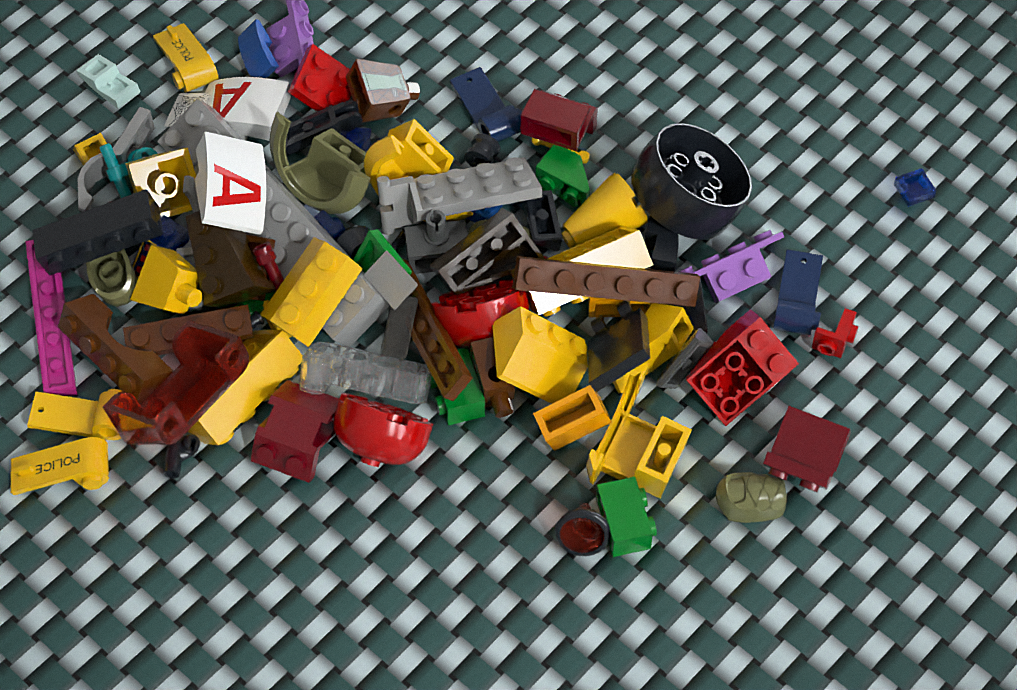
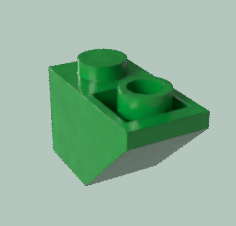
(564, 175)

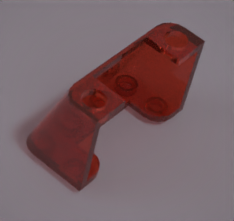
(207, 368)

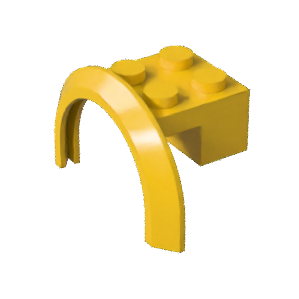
(405, 153)
(638, 447)

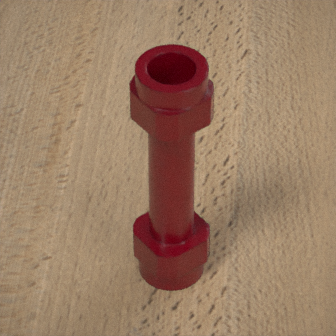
(266, 256)

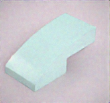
(107, 81)

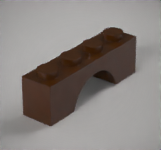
(132, 370)

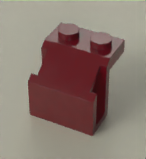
(557, 119)
(294, 431)
(807, 449)

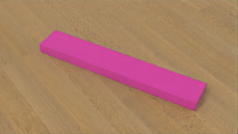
(53, 344)

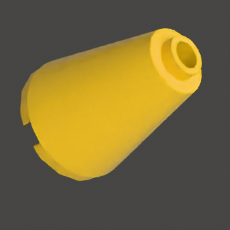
(604, 211)

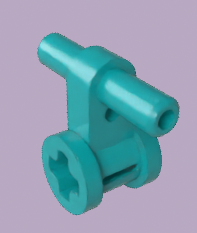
(117, 171)

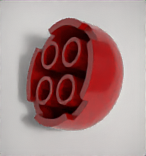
(472, 313)
(380, 431)

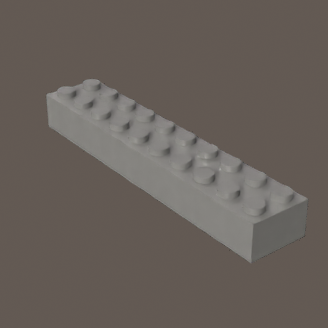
(285, 223)

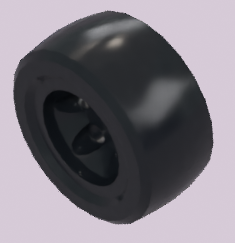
(691, 181)

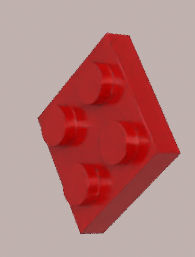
(320, 80)

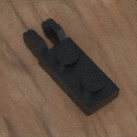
(338, 117)

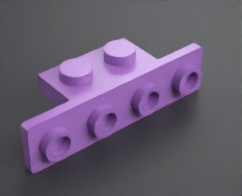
(291, 37)
(738, 270)

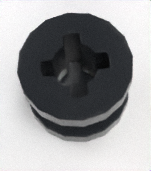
(483, 150)

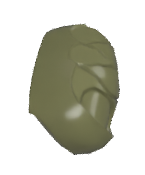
(113, 278)
(751, 497)

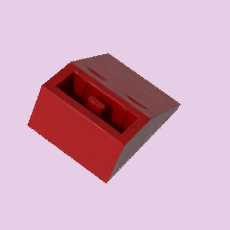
(740, 367)

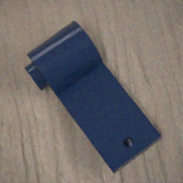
(486, 106)
(798, 293)

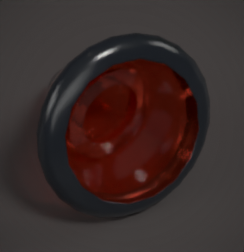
(583, 531)

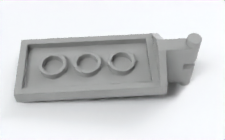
(455, 192)

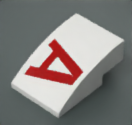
(249, 103)
(231, 183)

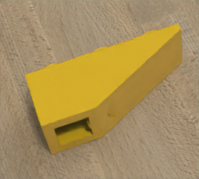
(667, 332)

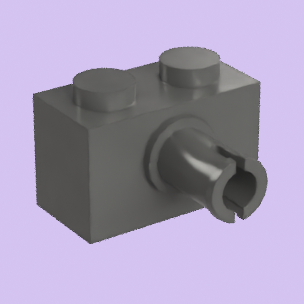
(432, 240)

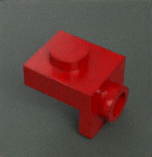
(834, 343)

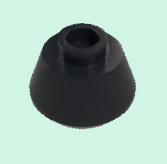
(352, 238)

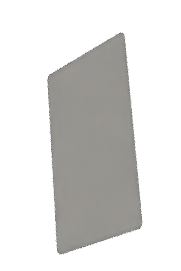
(390, 280)

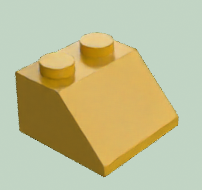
(164, 179)

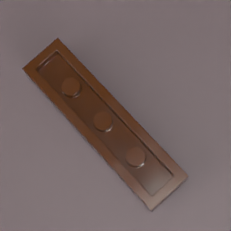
(159, 335)

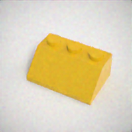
(311, 291)
(538, 355)

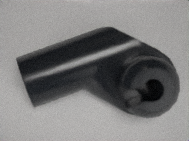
(179, 452)

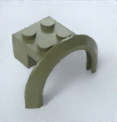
(331, 174)

